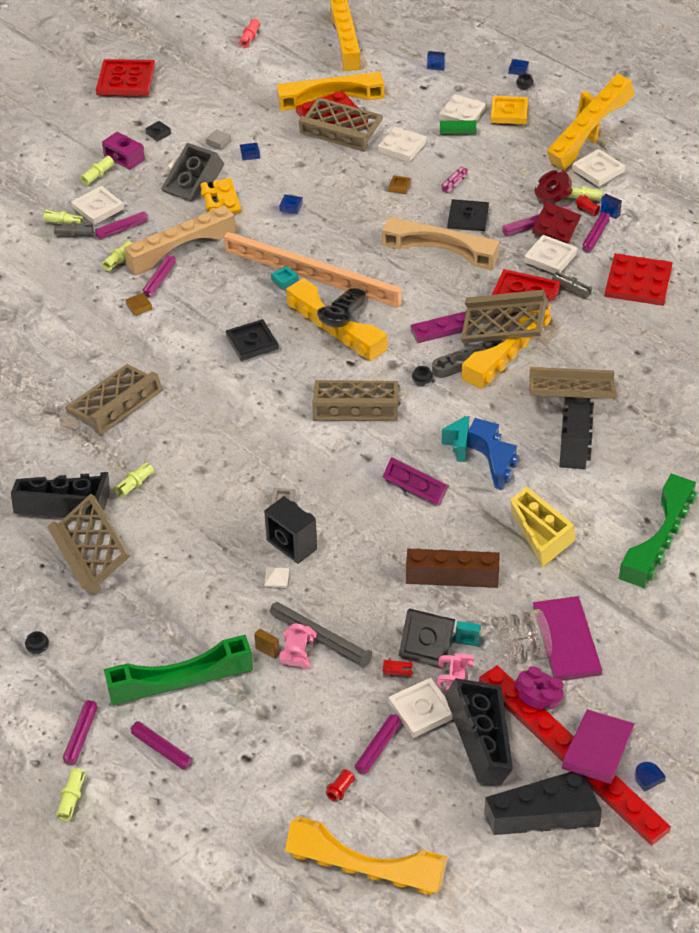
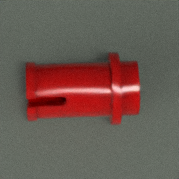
(584, 203)
(393, 667)
(336, 790)

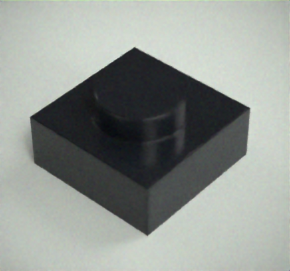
(158, 131)

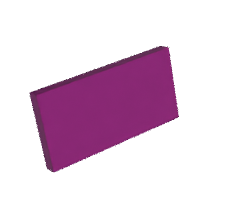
(571, 639)
(598, 746)

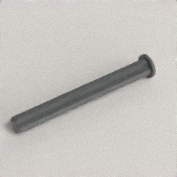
(323, 635)

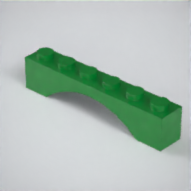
(641, 560)
(134, 682)

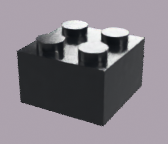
(291, 529)

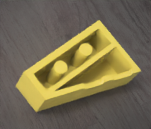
(541, 525)

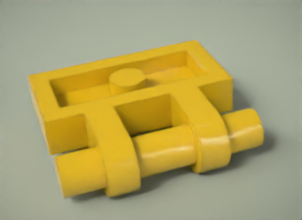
(225, 194)

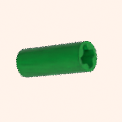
(458, 127)

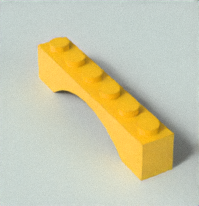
(346, 34)
(363, 86)
(568, 144)
(362, 338)
(486, 364)
(313, 840)

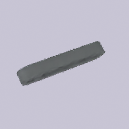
(446, 365)

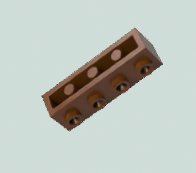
(452, 568)

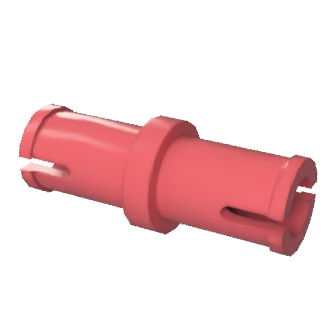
(249, 33)

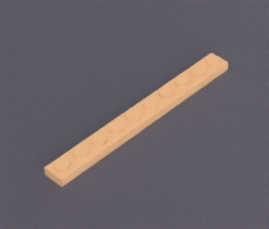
(312, 269)

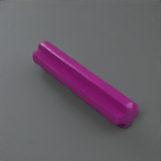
(121, 225)
(595, 232)
(159, 275)
(80, 732)
(378, 744)
(160, 745)

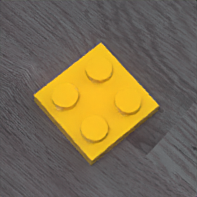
(509, 110)

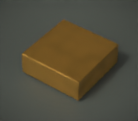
(399, 184)
(138, 304)
(266, 643)

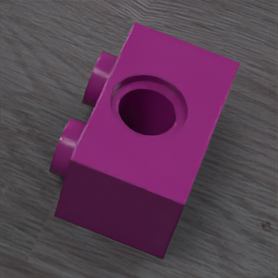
(123, 150)

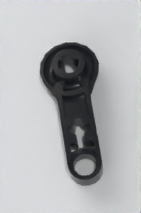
(339, 312)

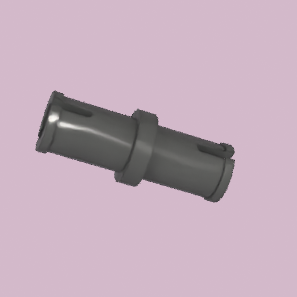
(73, 229)
(572, 284)

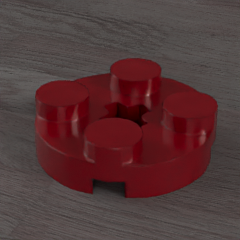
(552, 195)

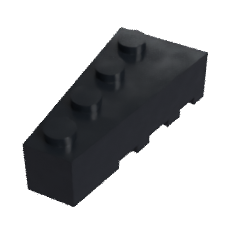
(575, 432)
(58, 495)
(482, 728)
(544, 805)

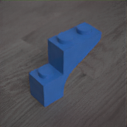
(501, 456)

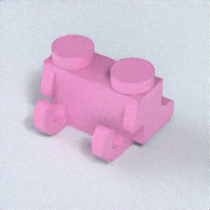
(295, 645)
(457, 668)

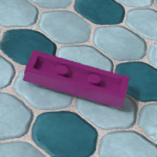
(438, 327)
(415, 481)

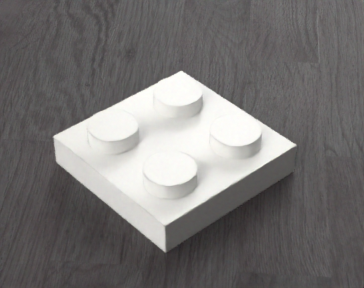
(462, 109)
(402, 144)
(598, 167)
(97, 205)
(550, 254)
(421, 707)

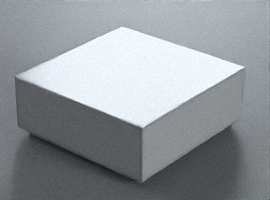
(218, 139)
(280, 492)

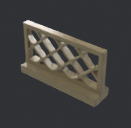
(336, 132)
(504, 305)
(572, 382)
(118, 405)
(362, 407)
(68, 544)

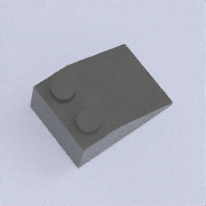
(190, 170)

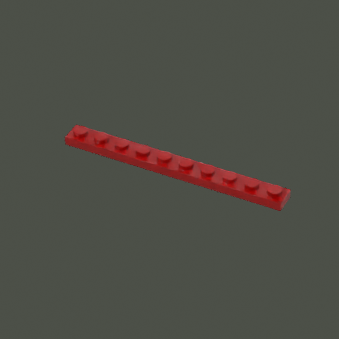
(558, 740)

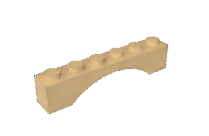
(477, 250)
(147, 252)

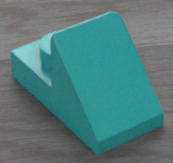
(456, 435)

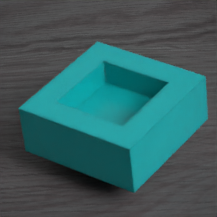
(284, 277)
(468, 633)

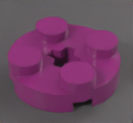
(539, 688)

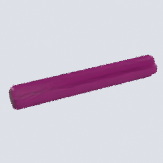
(522, 225)

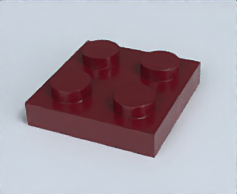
(556, 223)

